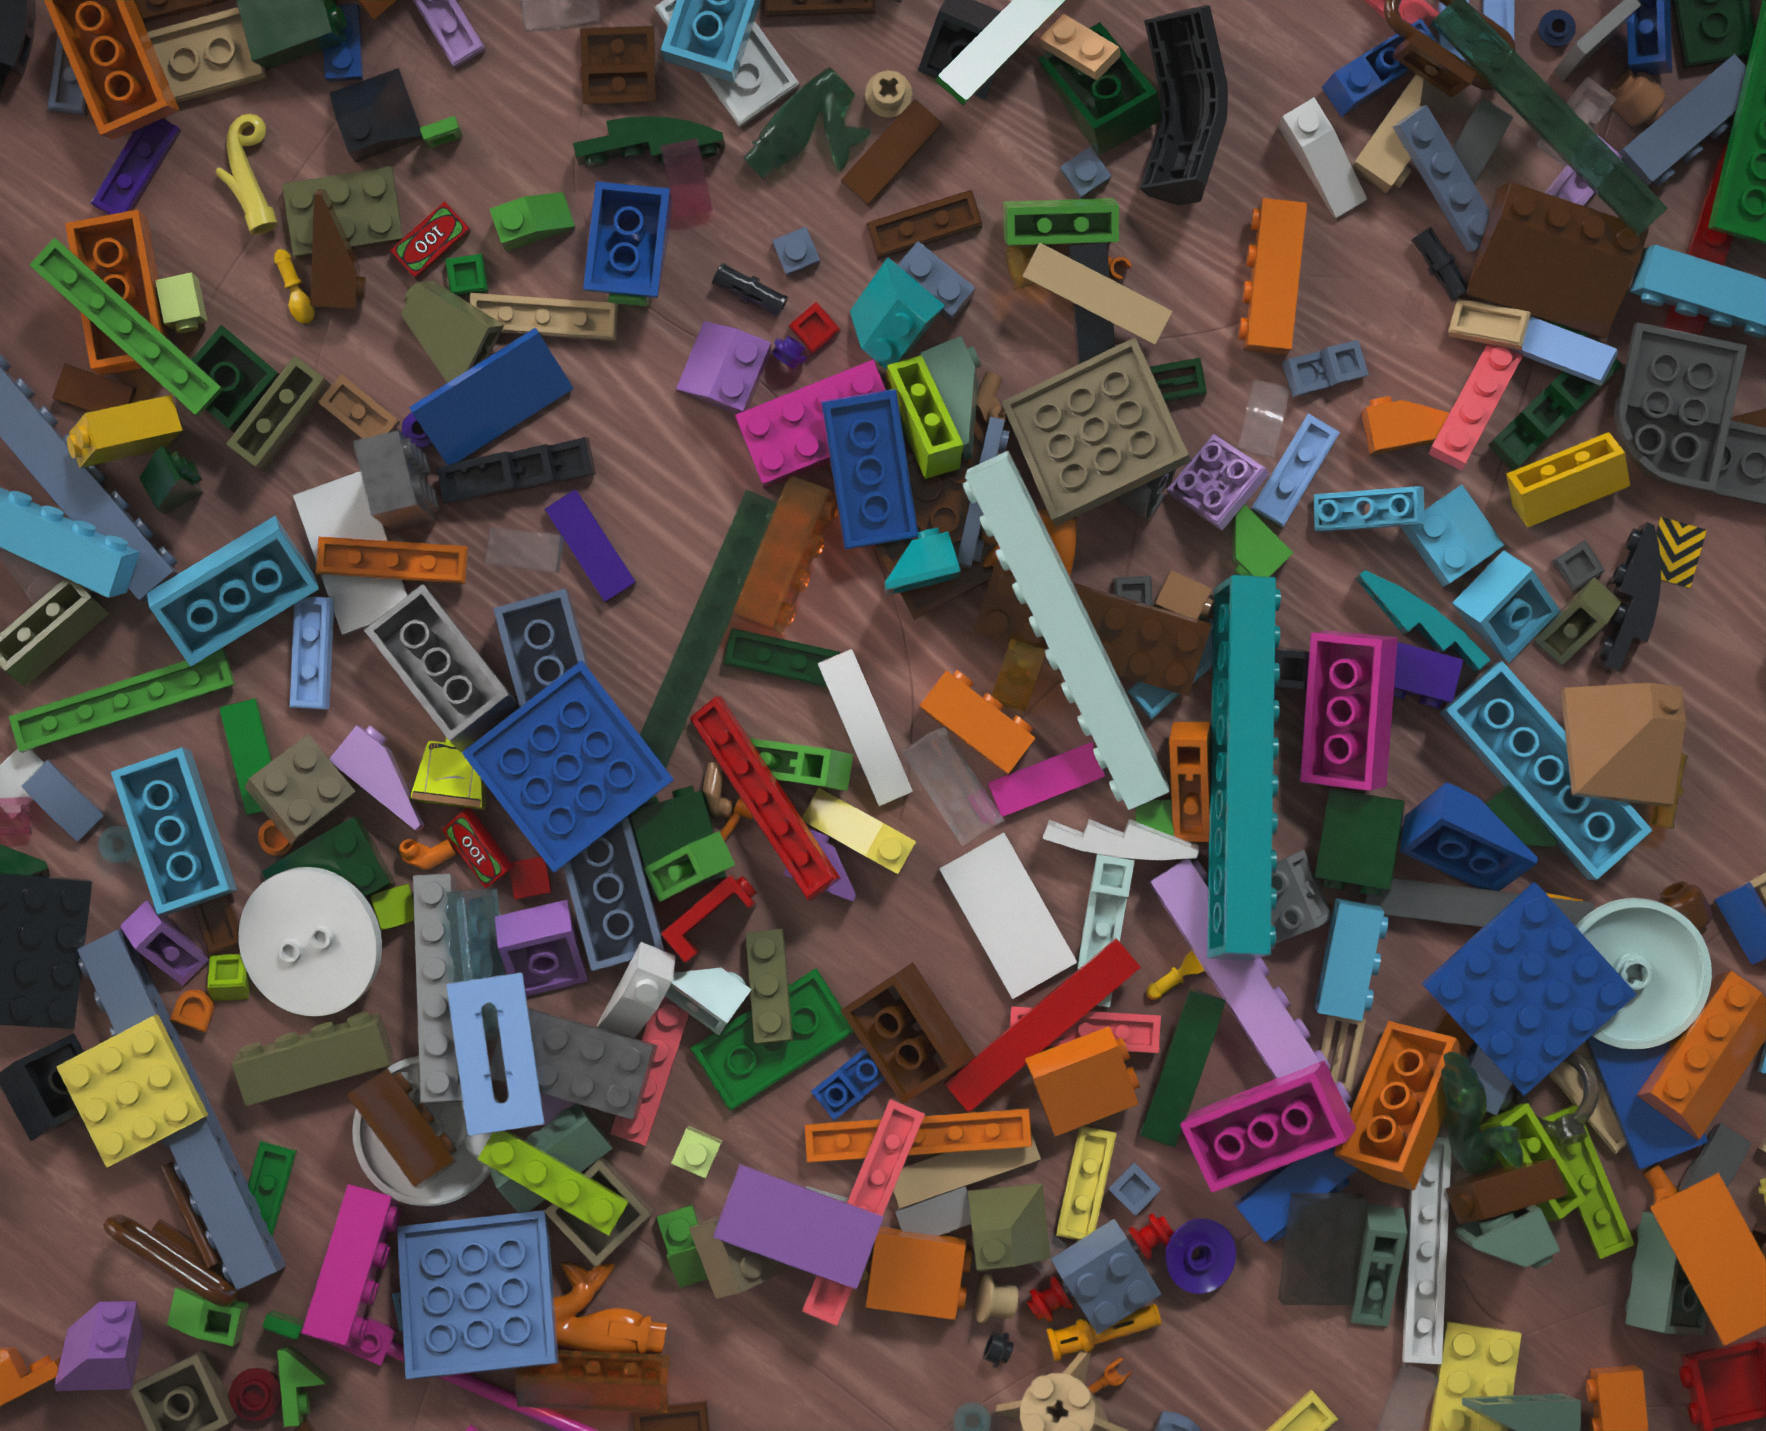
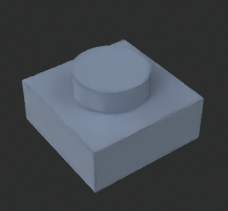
(1085, 172)
(796, 251)
(1134, 1188)

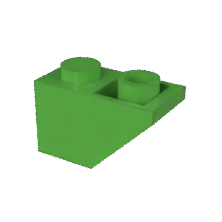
(206, 1320)

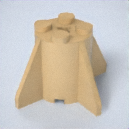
(1058, 1396)

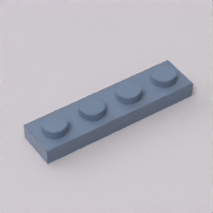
(1444, 176)
(971, 546)

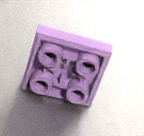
(1218, 482)

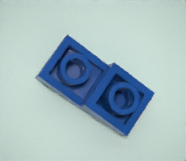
(848, 1084)

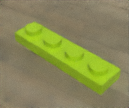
(553, 1180)
(1600, 1211)

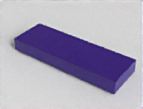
(135, 167)
(590, 545)

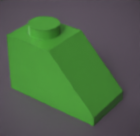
(531, 219)
(1255, 547)
(689, 866)

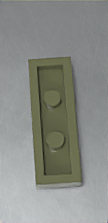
(769, 987)

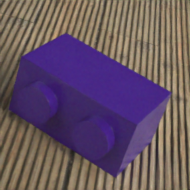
(1426, 675)

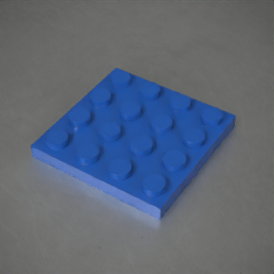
(568, 766)
(1529, 988)

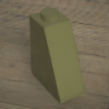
(449, 328)

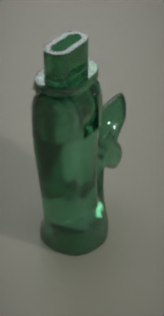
(794, 122)
(1464, 1111)

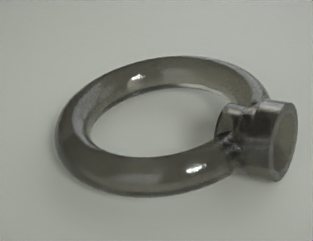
(1570, 1127)

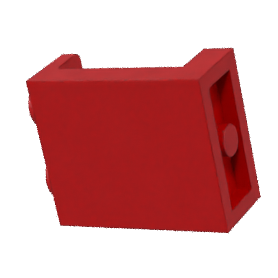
(676, 932)
(1725, 1384)

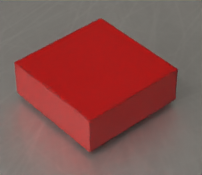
(814, 328)
(530, 878)

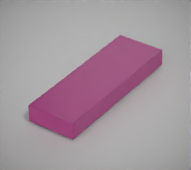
(1046, 779)

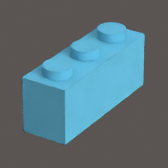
(1350, 959)

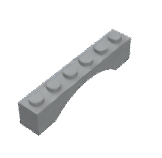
(433, 971)

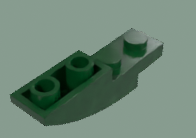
(633, 135)

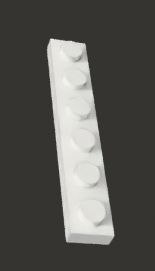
(1427, 1259)

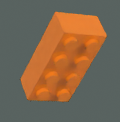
(113, 63)
(123, 256)

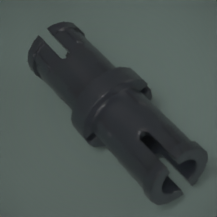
(1441, 263)
(750, 289)

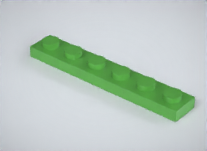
(126, 327)
(121, 701)

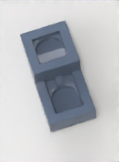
(1325, 368)
(62, 800)

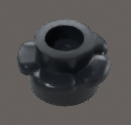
(998, 1349)

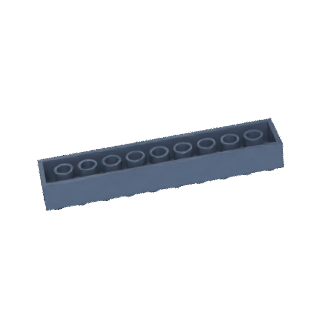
(608, 876)

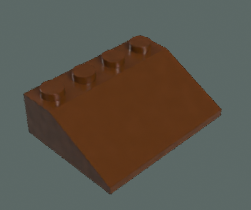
(1555, 260)

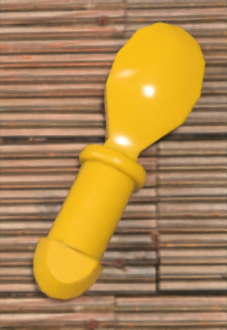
(299, 301)
(1174, 977)

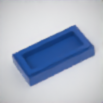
(1746, 919)

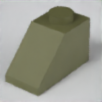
(1578, 621)

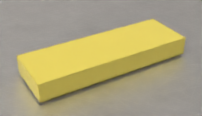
(1085, 1182)

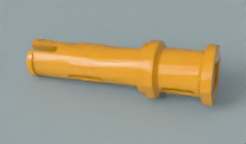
(1142, 1319)

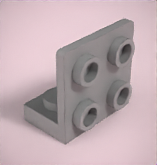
(1299, 898)

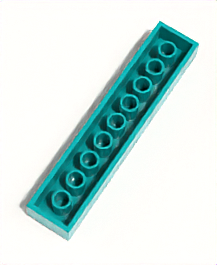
(1243, 769)

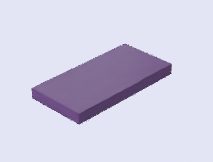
(798, 1226)

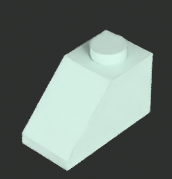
(708, 995)

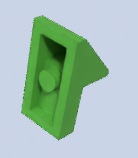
(680, 1245)
(295, 1373)

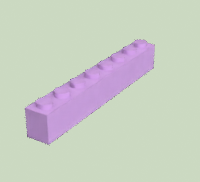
(1240, 982)

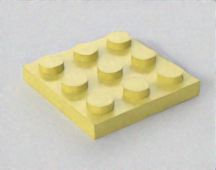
(132, 1091)

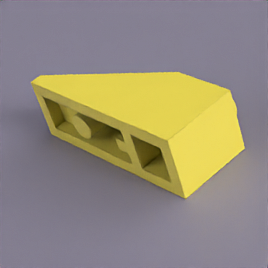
(858, 831)

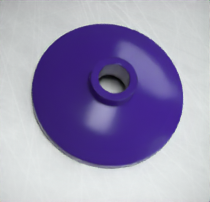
(1214, 1261)

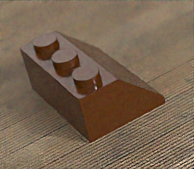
(907, 1033)
(404, 1127)

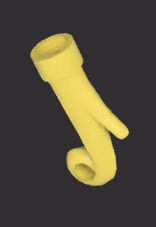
(258, 215)

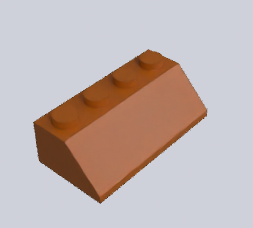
(1709, 1055)
(1399, 1105)

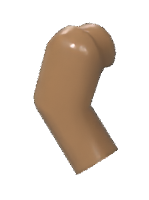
(987, 402)
(712, 789)

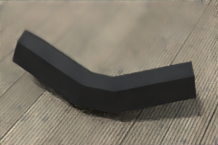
(1191, 104)

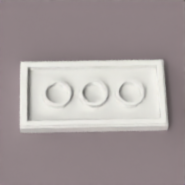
(760, 78)
(343, 511)
(1008, 915)

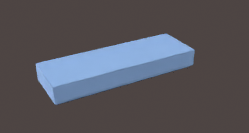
(1568, 351)
(1295, 470)
(312, 653)

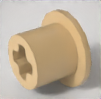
(888, 94)
(995, 1300)

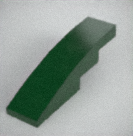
(1544, 416)
(1182, 1067)

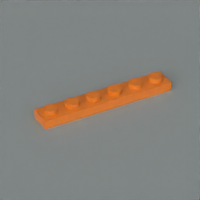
(934, 1135)

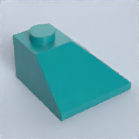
(924, 563)

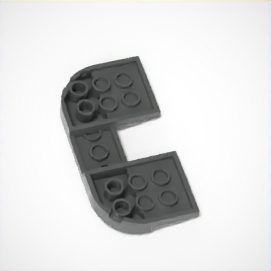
(1679, 413)

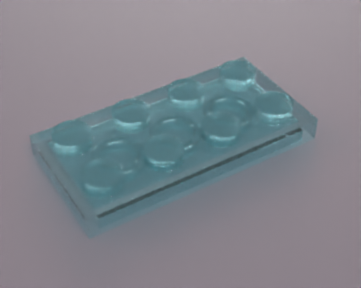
(475, 943)

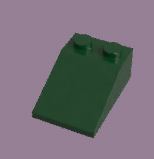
(1109, 108)
(344, 851)

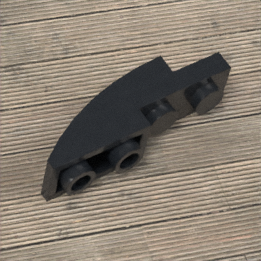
(16, 36)
(1639, 584)

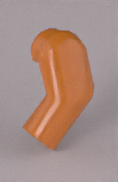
(424, 856)
(1661, 1184)

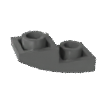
(1481, 136)
(1720, 1155)

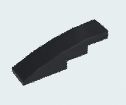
(1091, 331)
(516, 470)

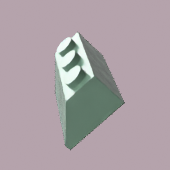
(1513, 1236)
(1660, 1291)

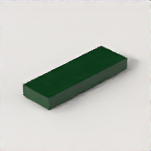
(776, 656)

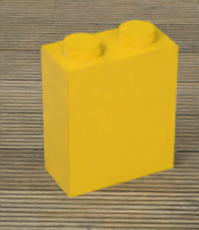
(124, 431)

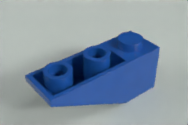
(1368, 74)

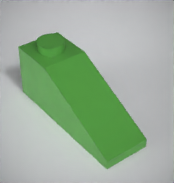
(806, 764)

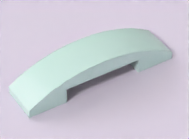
(1105, 907)

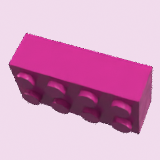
(790, 431)
(1348, 709)
(1268, 1126)
(351, 1267)

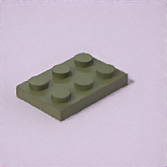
(362, 200)

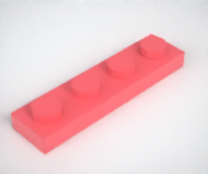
(1475, 405)
(666, 1031)
(1138, 1031)

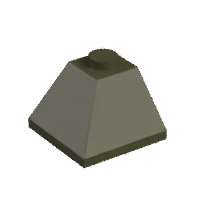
(1008, 1226)

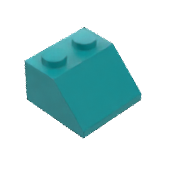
(893, 314)

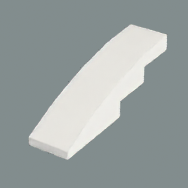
(865, 727)
(1134, 843)

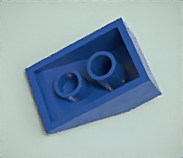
(627, 239)
(1464, 840)

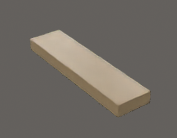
(1097, 293)
(551, 316)
(957, 1169)

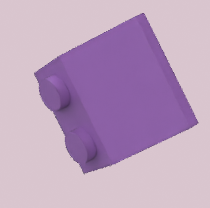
(725, 367)
(542, 946)
(101, 1348)

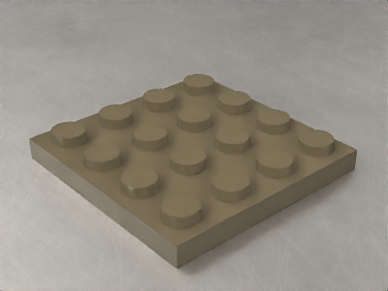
(1096, 431)

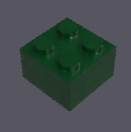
(238, 372)

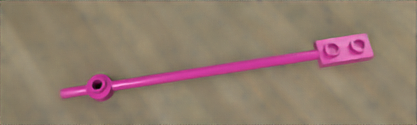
(379, 1343)

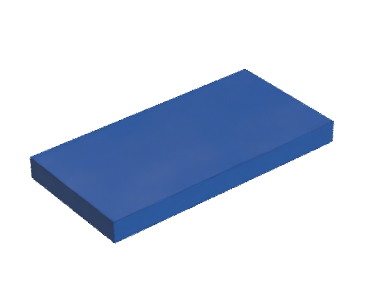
(491, 397)
(869, 469)
(1645, 1130)

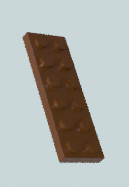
(1138, 638)

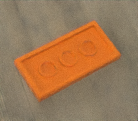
(1717, 1256)

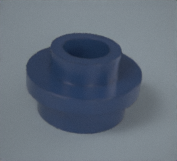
(1552, 38)

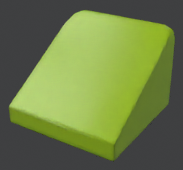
(394, 907)
(227, 978)

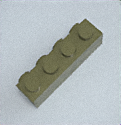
(312, 1058)

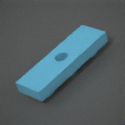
(1387, 509)

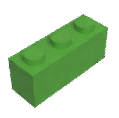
(1061, 221)

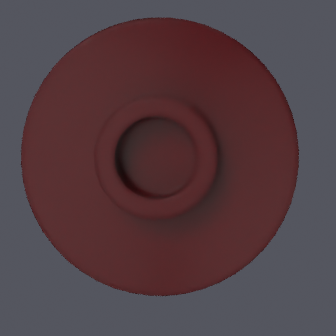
(255, 1394)

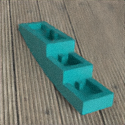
(1409, 611)

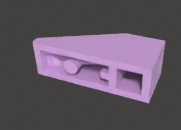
(374, 768)

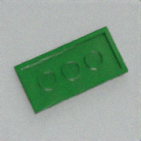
(744, 1069)

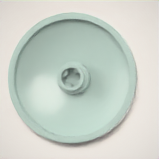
(1660, 960)

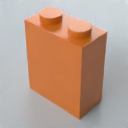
(1084, 1080)
(918, 1273)

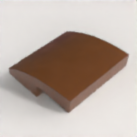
(618, 64)

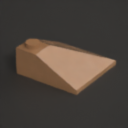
(1625, 741)

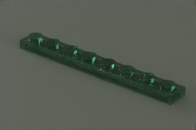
(1549, 116)
(706, 627)

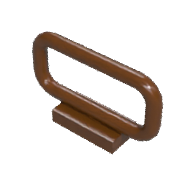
(1431, 59)
(174, 1255)

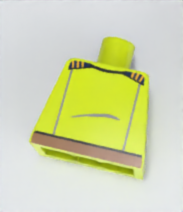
(448, 778)

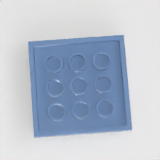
(477, 1295)

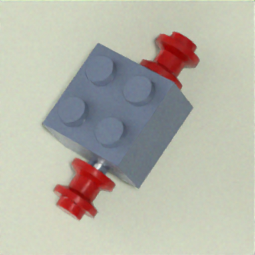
(1104, 1274)

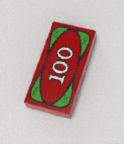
(430, 240)
(477, 848)

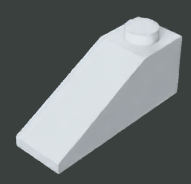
(1322, 157)
(639, 991)

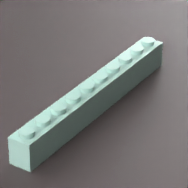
(1066, 629)

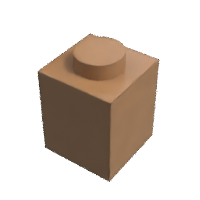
(1184, 596)

